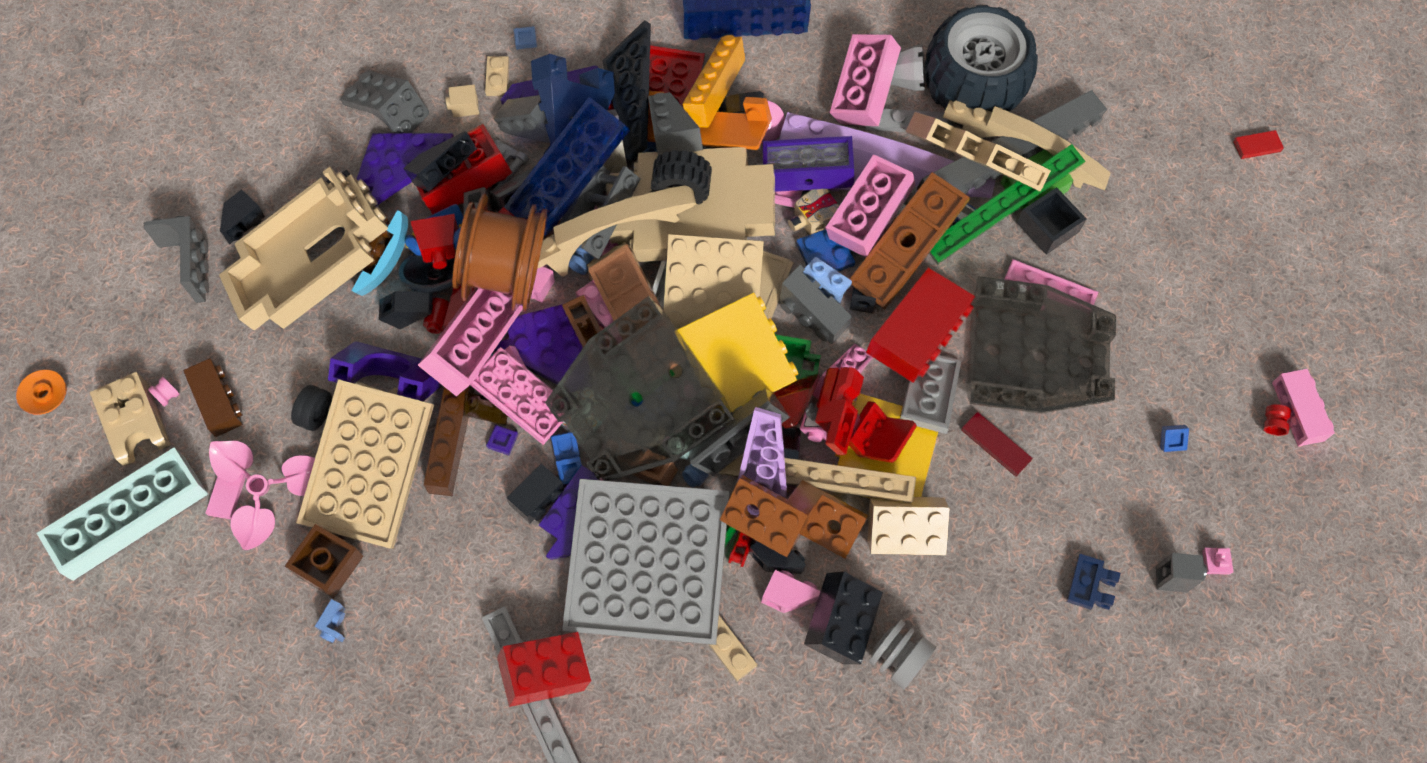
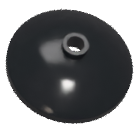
(423, 276)

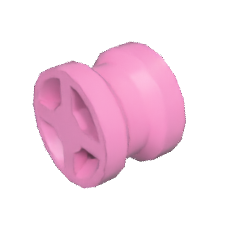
(163, 391)

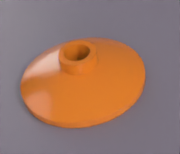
(35, 385)

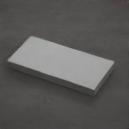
(932, 397)

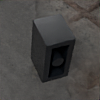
(535, 494)

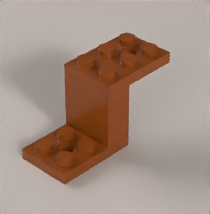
(785, 520)

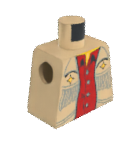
(813, 211)

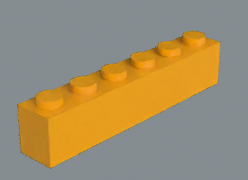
(715, 80)

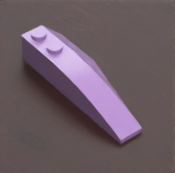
(764, 454)

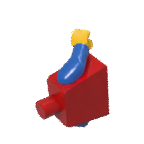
(434, 239)

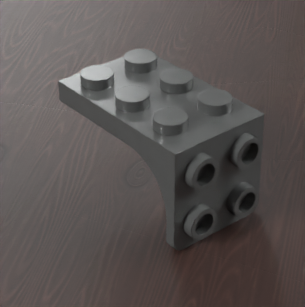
(388, 99)
(184, 233)

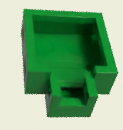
(798, 351)

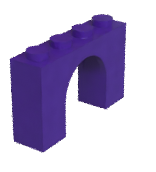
(366, 360)

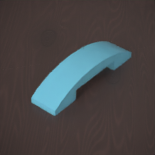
(398, 228)

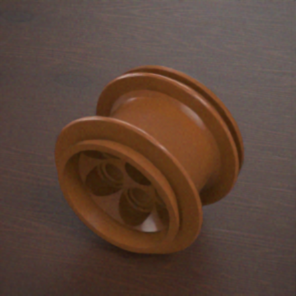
(499, 252)

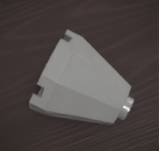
(910, 69)

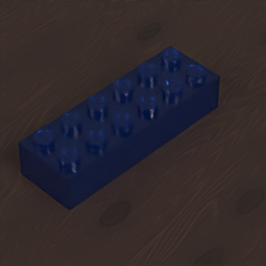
(744, 17)
(569, 164)

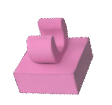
(1217, 560)

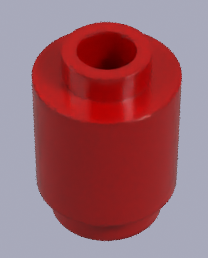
(435, 321)

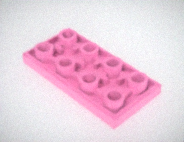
(517, 394)

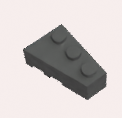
(673, 125)

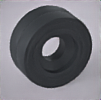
(311, 407)

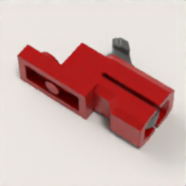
(835, 408)

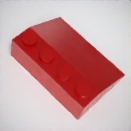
(477, 171)

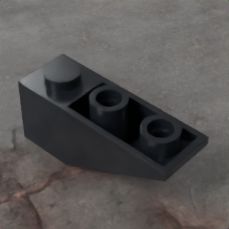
(439, 161)

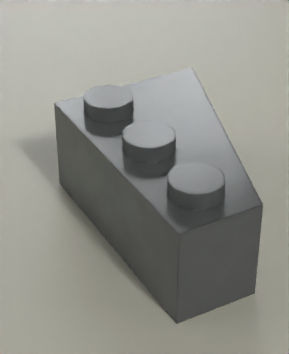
(523, 118)
(813, 307)

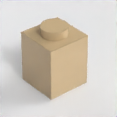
(463, 101)

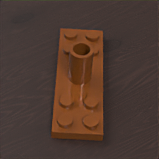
(919, 225)

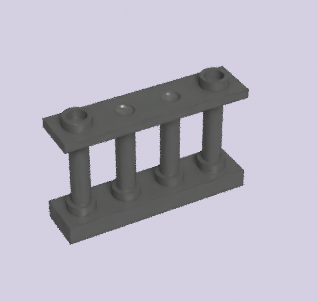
(622, 189)

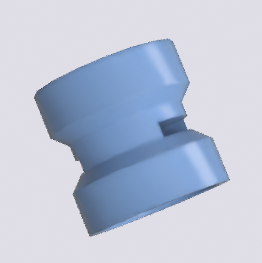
(580, 260)

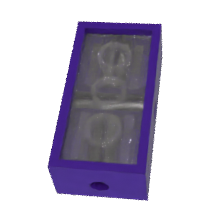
(811, 163)

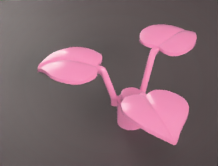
(251, 524)

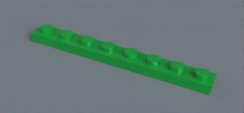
(1003, 206)

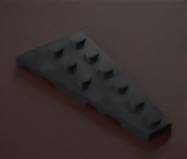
(631, 85)

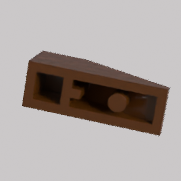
(581, 319)

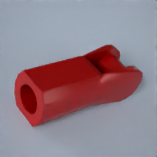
(744, 542)

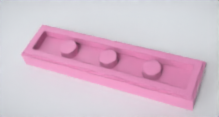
(1025, 273)

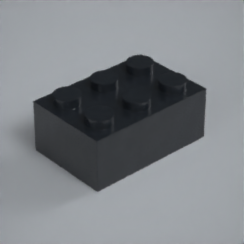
(843, 618)

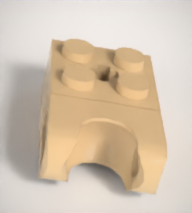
(129, 416)

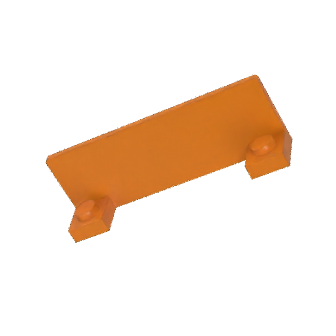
(732, 129)

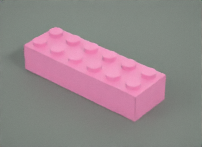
(470, 339)

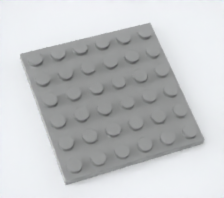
(646, 562)

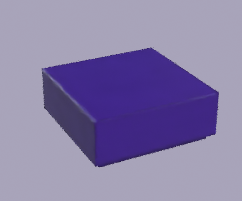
(502, 440)

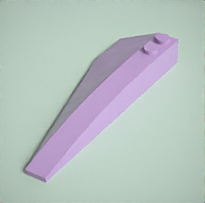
(867, 144)

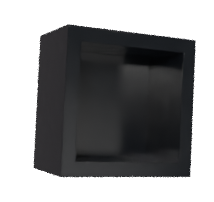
(1051, 220)

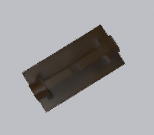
(481, 408)

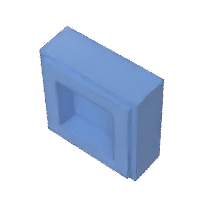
(525, 38)

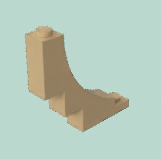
(978, 150)

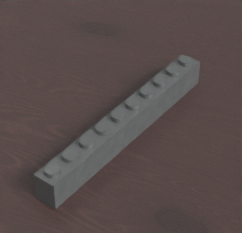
(1063, 121)

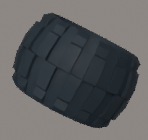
(981, 59)

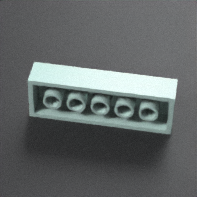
(122, 514)

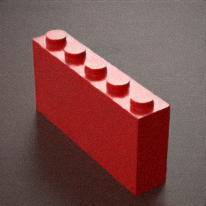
(921, 325)

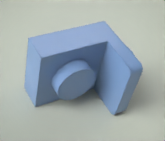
(331, 617)

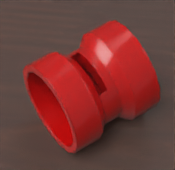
(1277, 420)

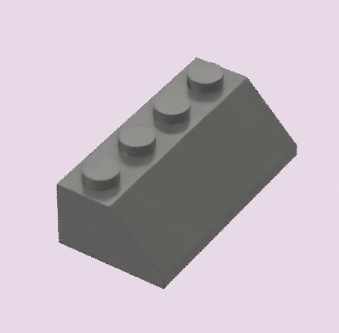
(731, 440)

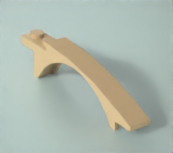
(1003, 123)
(568, 236)

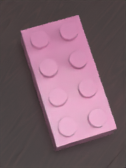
(865, 80)
(870, 205)

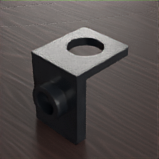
(861, 302)

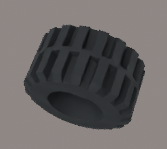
(682, 169)

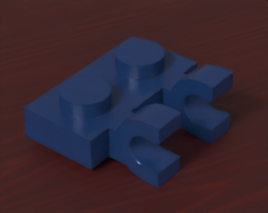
(1086, 580)

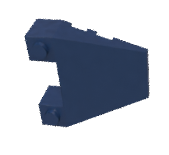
(564, 98)

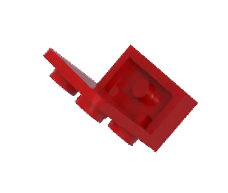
(880, 436)

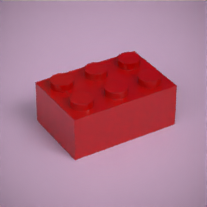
(543, 669)

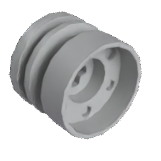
(902, 654)

